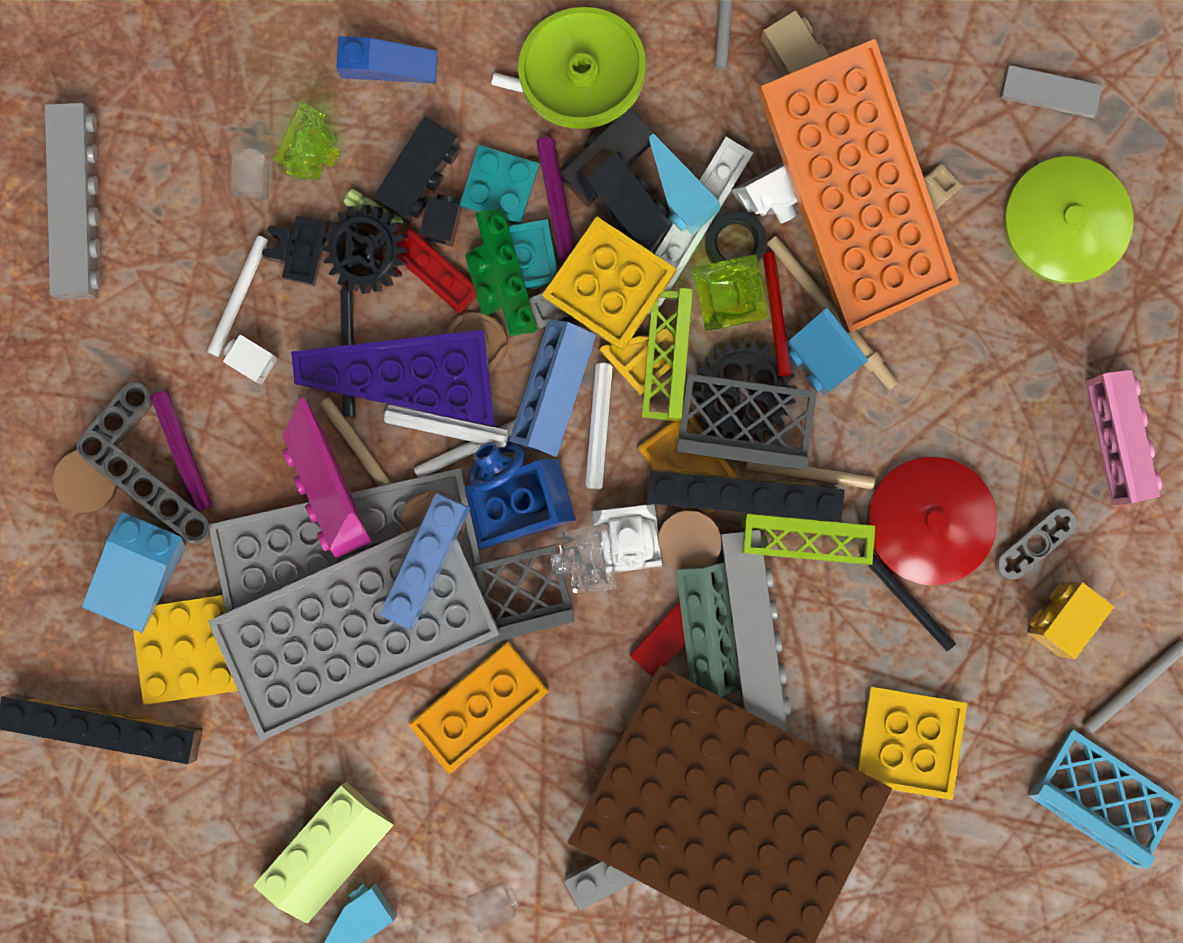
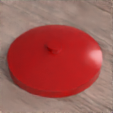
(932, 520)

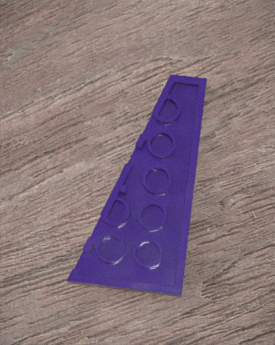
(423, 374)

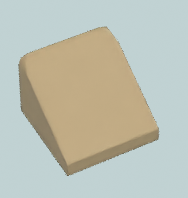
(941, 185)

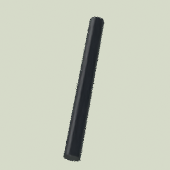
(347, 338)
(911, 603)

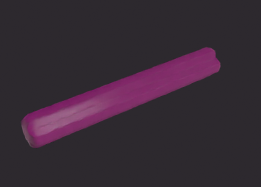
(555, 197)
(181, 450)

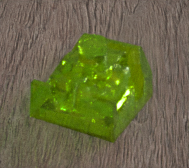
(307, 146)
(730, 293)

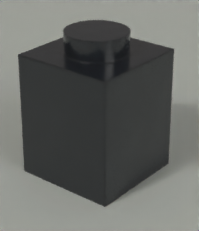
(440, 220)

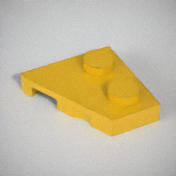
(633, 359)

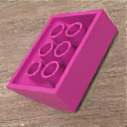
(323, 483)

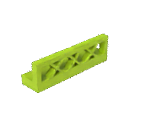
(678, 365)
(809, 527)

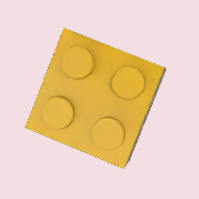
(1069, 619)

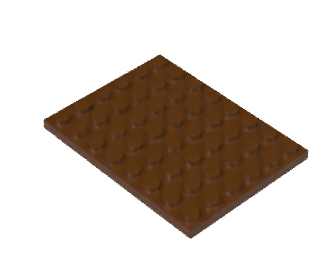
(729, 814)

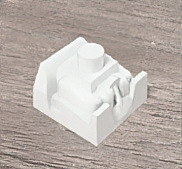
(768, 194)
(632, 536)

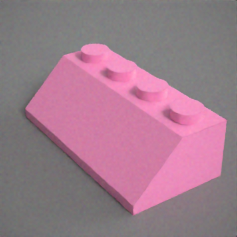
(1123, 437)

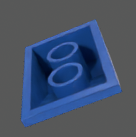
(522, 506)

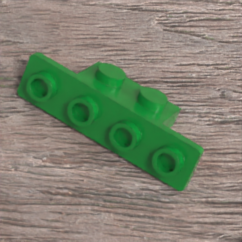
(498, 274)

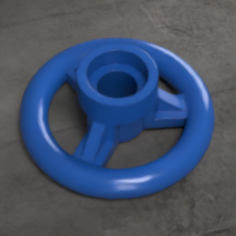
(490, 462)

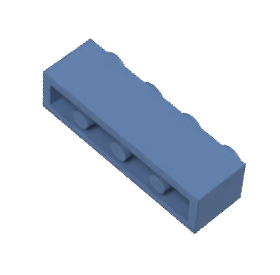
(552, 387)
(425, 561)

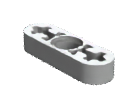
(1048, 522)

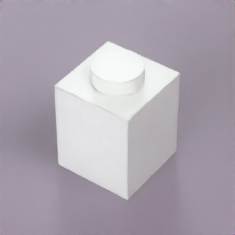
(249, 359)

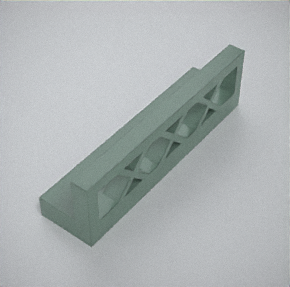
(704, 631)

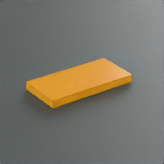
(478, 707)

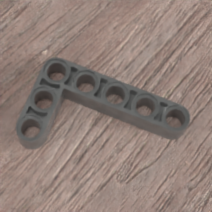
(135, 473)

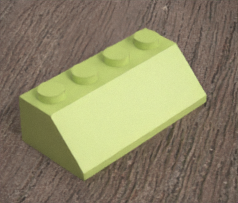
(324, 854)

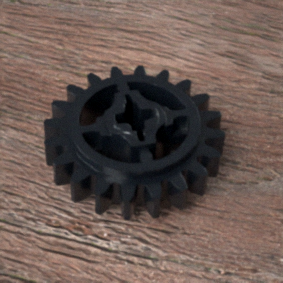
(345, 260)

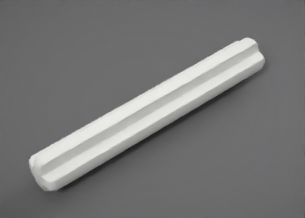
(598, 425)
(445, 426)

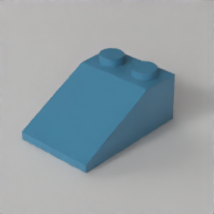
(825, 352)
(133, 572)

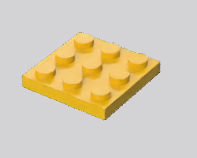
(609, 283)
(180, 653)
(912, 741)

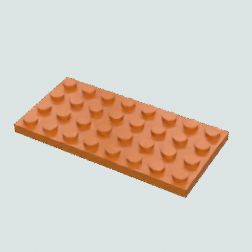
(858, 185)

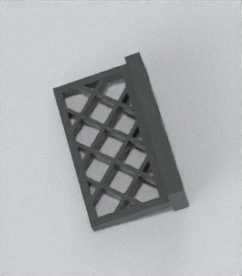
(745, 450)
(532, 619)

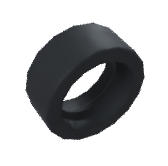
(732, 218)

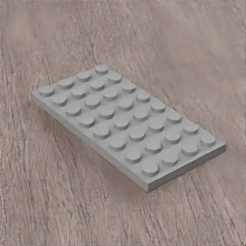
(282, 545)
(329, 645)

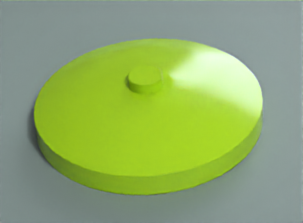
(582, 67)
(1068, 220)

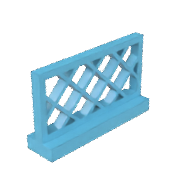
(1098, 826)

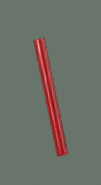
(777, 315)

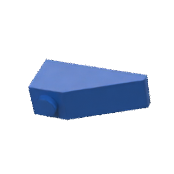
(385, 61)

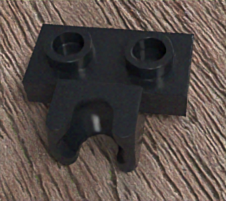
(299, 249)

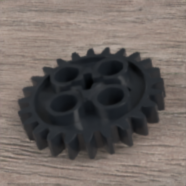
(741, 358)

